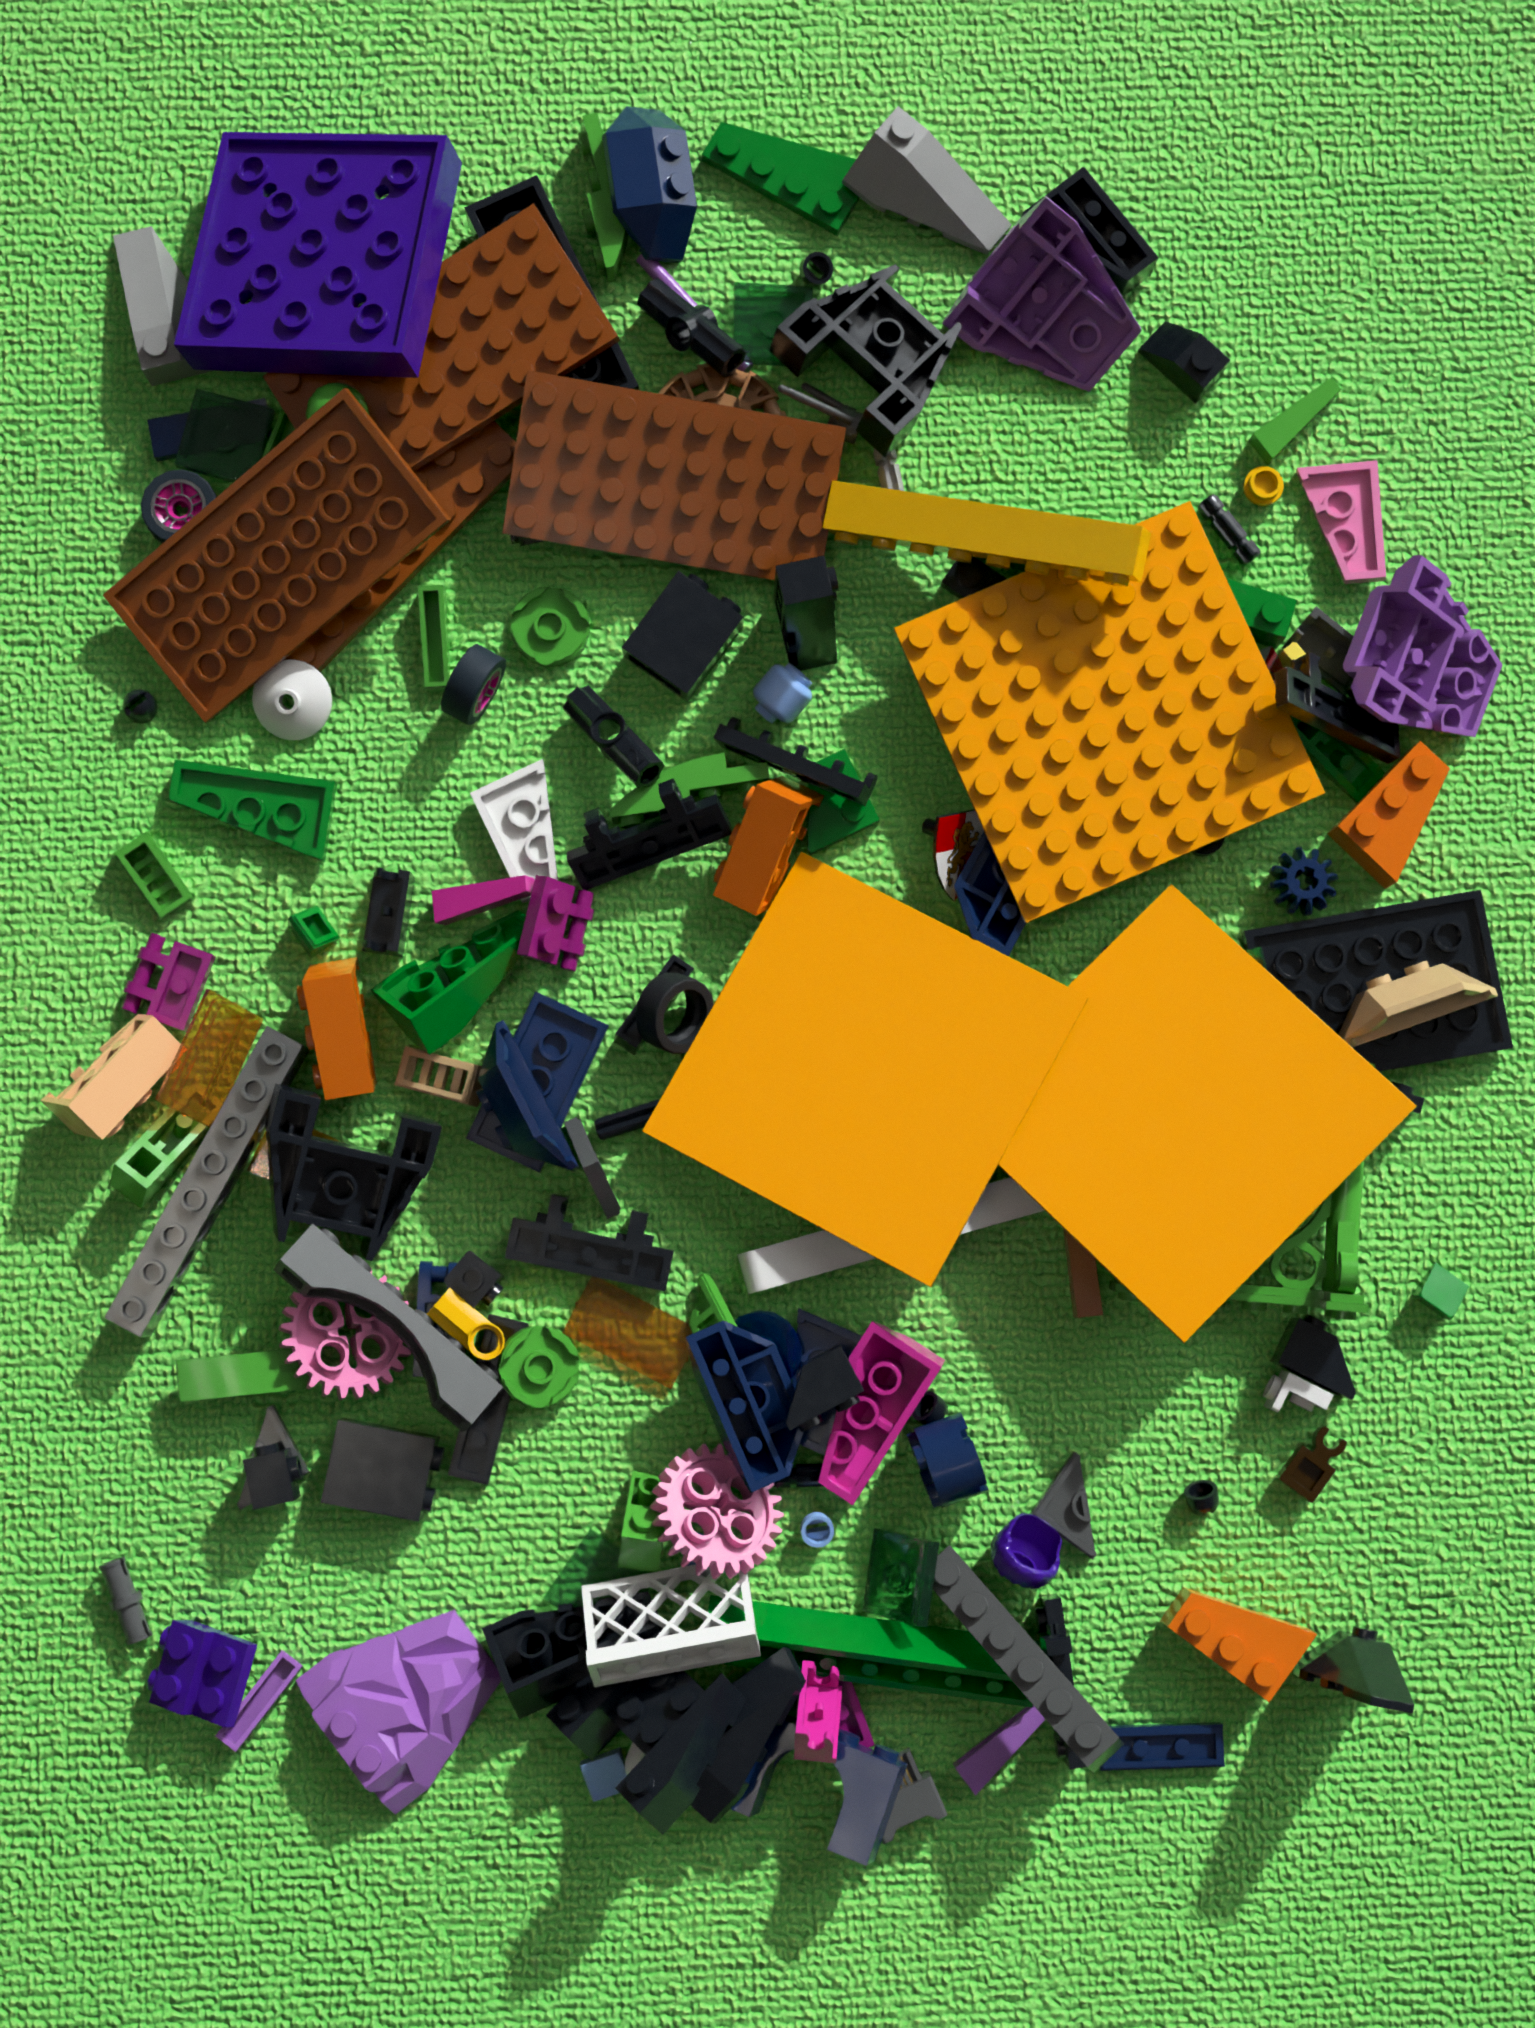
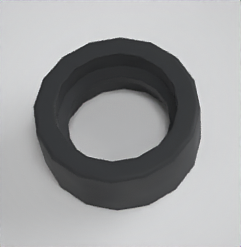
(654, 1002)

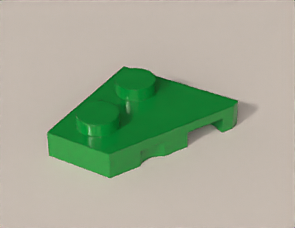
(837, 816)

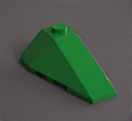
(446, 992)

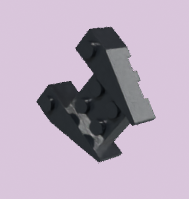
(880, 341)
(342, 1182)
(667, 1720)

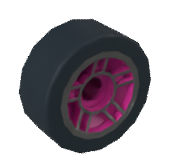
(168, 492)
(473, 684)

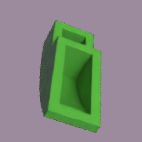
(237, 1375)

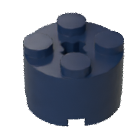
(947, 1461)

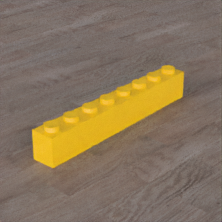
(987, 531)

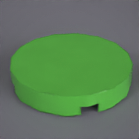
(550, 626)
(538, 1366)

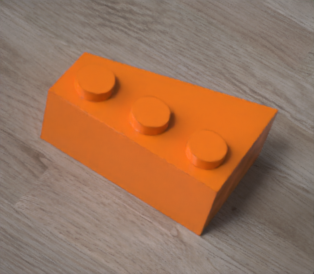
(1391, 815)
(764, 843)
(337, 1029)
(1240, 1640)

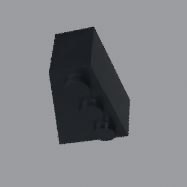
(1109, 232)
(806, 610)

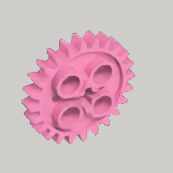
(309, 1337)
(718, 1546)

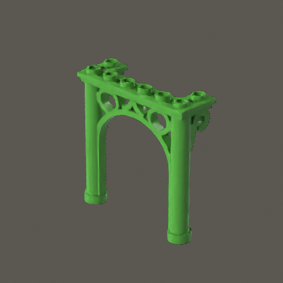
(1337, 1268)

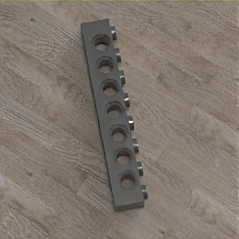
(205, 1185)

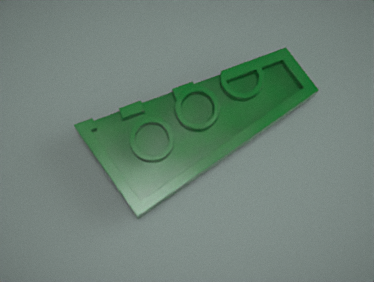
(786, 172)
(266, 804)

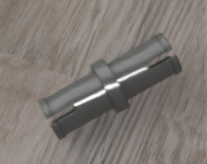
(125, 1600)

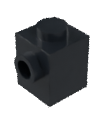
(272, 1475)

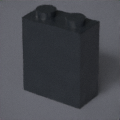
(683, 635)
(382, 1469)

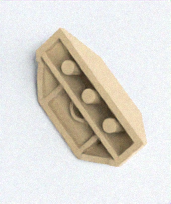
(1410, 1001)

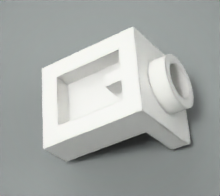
(1303, 1393)

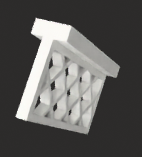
(667, 1653)

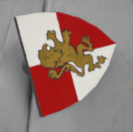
(953, 843)

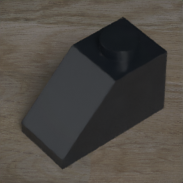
(1185, 359)
(1314, 1355)

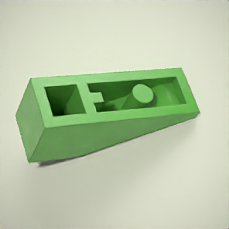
(156, 1156)

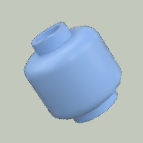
(782, 693)

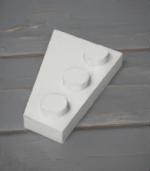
(520, 821)

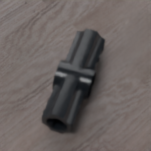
(691, 327)
(624, 750)

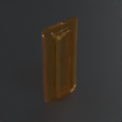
(209, 1058)
(630, 1331)

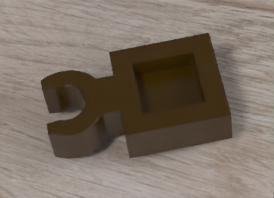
(1308, 1469)

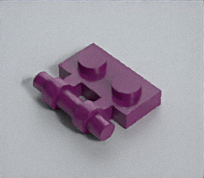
(547, 920)
(179, 984)

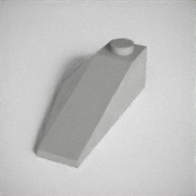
(917, 178)
(154, 302)

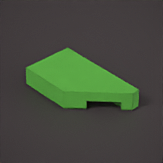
(710, 1306)

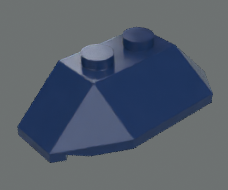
(651, 181)
(988, 901)
(519, 1104)
(747, 1400)

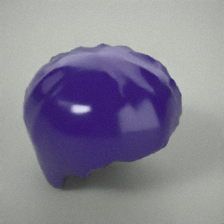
(1027, 1551)

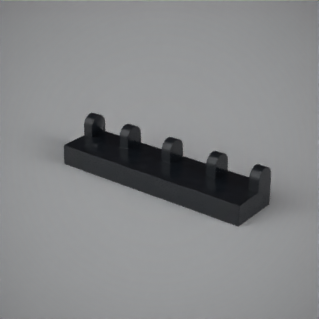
(794, 764)

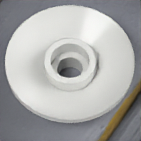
(310, 696)

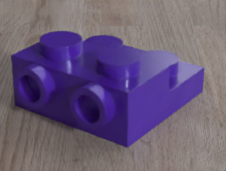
(201, 1672)

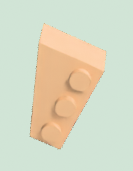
(116, 1079)

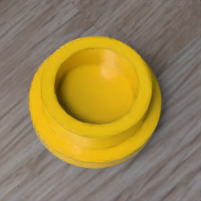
(1263, 486)

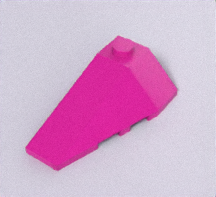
(894, 1380)

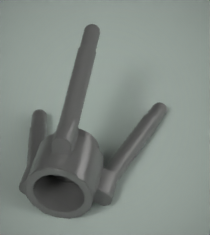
(839, 413)

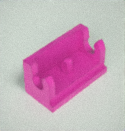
(818, 1716)

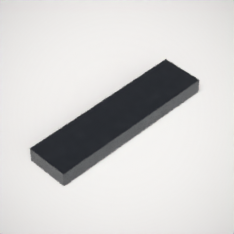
(479, 1443)

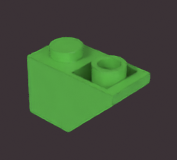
(639, 1538)

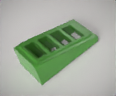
(135, 846)

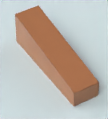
(1082, 1279)

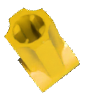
(463, 1323)

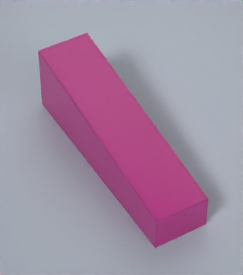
(469, 900)

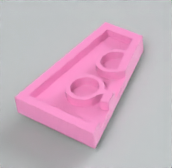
(1349, 515)

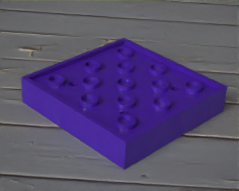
(319, 253)

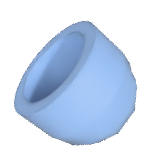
(817, 1536)

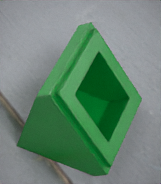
(312, 930)

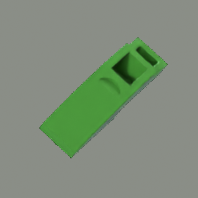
(599, 215)
(695, 777)

